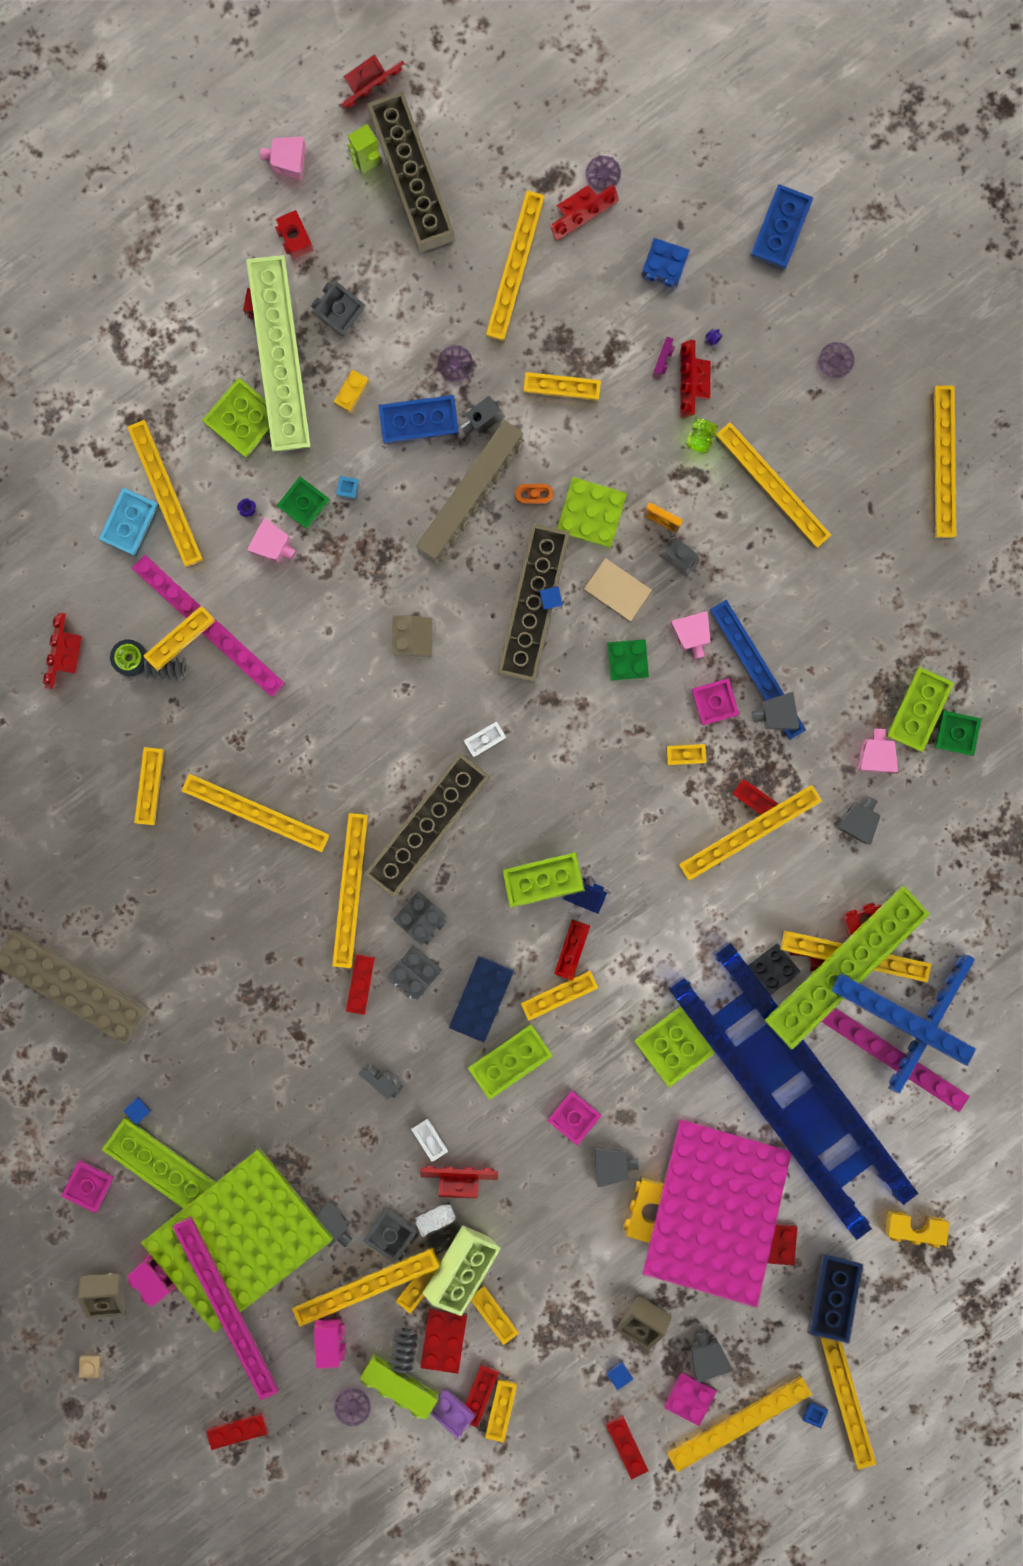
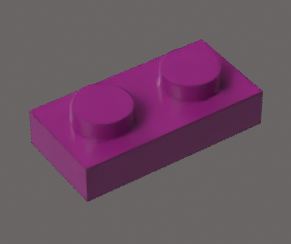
(667, 350)

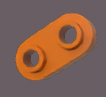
(533, 493)

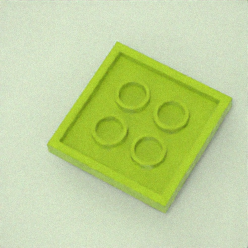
(239, 418)
(592, 512)
(674, 1046)

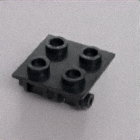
(774, 969)

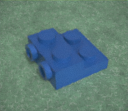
(665, 263)

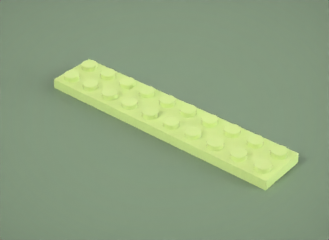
(278, 353)

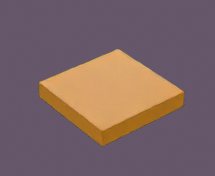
(663, 517)

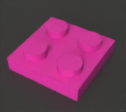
(715, 702)
(574, 1117)
(87, 1186)
(690, 1398)

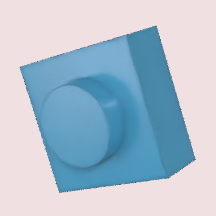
(347, 487)

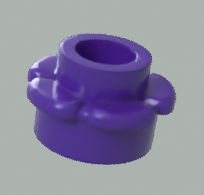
(713, 337)
(246, 502)

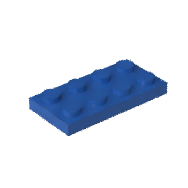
(781, 226)
(418, 419)

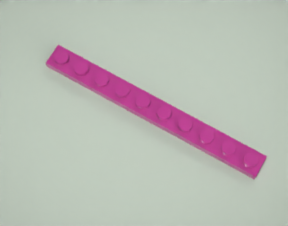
(215, 633)
(891, 1056)
(225, 1308)

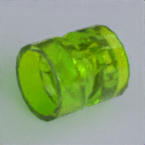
(702, 434)

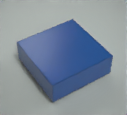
(551, 598)
(137, 1110)
(619, 1375)
(815, 1414)

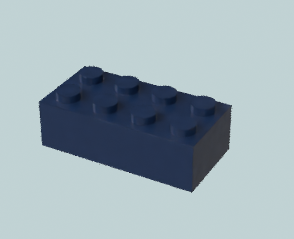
(481, 998)
(835, 1298)

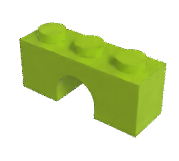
(363, 149)

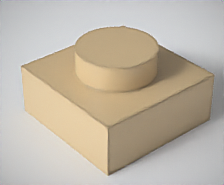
(90, 1367)

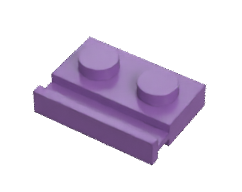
(452, 1413)

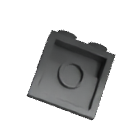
(337, 307)
(420, 918)
(414, 973)
(385, 1084)
(391, 1235)

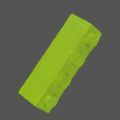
(399, 1387)

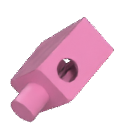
(286, 156)
(271, 543)
(692, 633)
(878, 754)

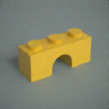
(637, 1225)
(933, 1232)

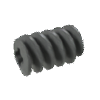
(171, 669)
(405, 1350)

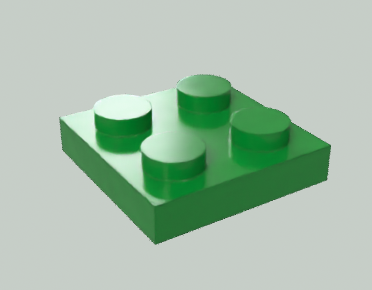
(303, 502)
(628, 660)
(958, 733)

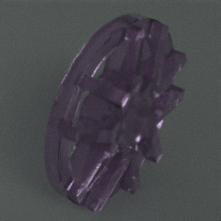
(603, 172)
(836, 360)
(455, 363)
(352, 1407)

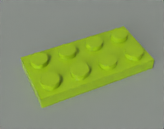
(920, 709)
(543, 880)
(510, 1061)

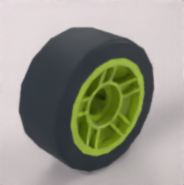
(121, 651)

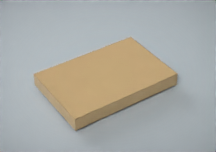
(617, 590)

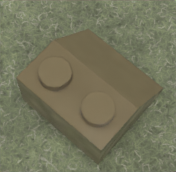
(412, 636)
(102, 1295)
(644, 1323)

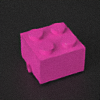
(150, 1281)
(329, 1342)

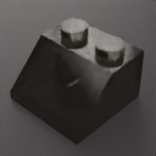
(439, 1227)

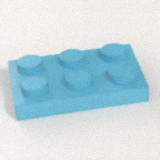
(128, 521)

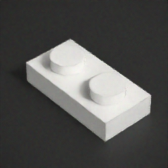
(485, 739)
(429, 1139)

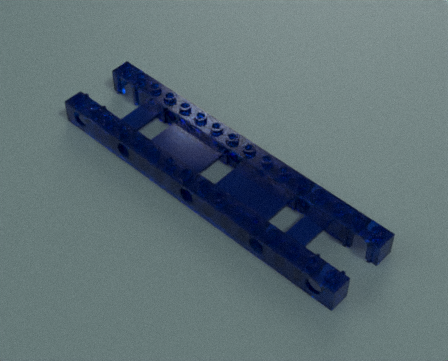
(814, 1118)

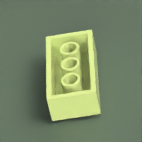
(461, 1270)

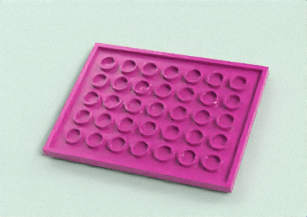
(717, 1213)

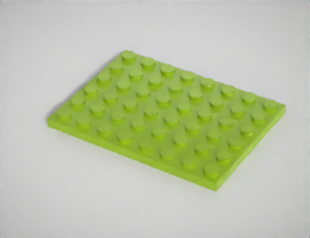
(252, 1230)

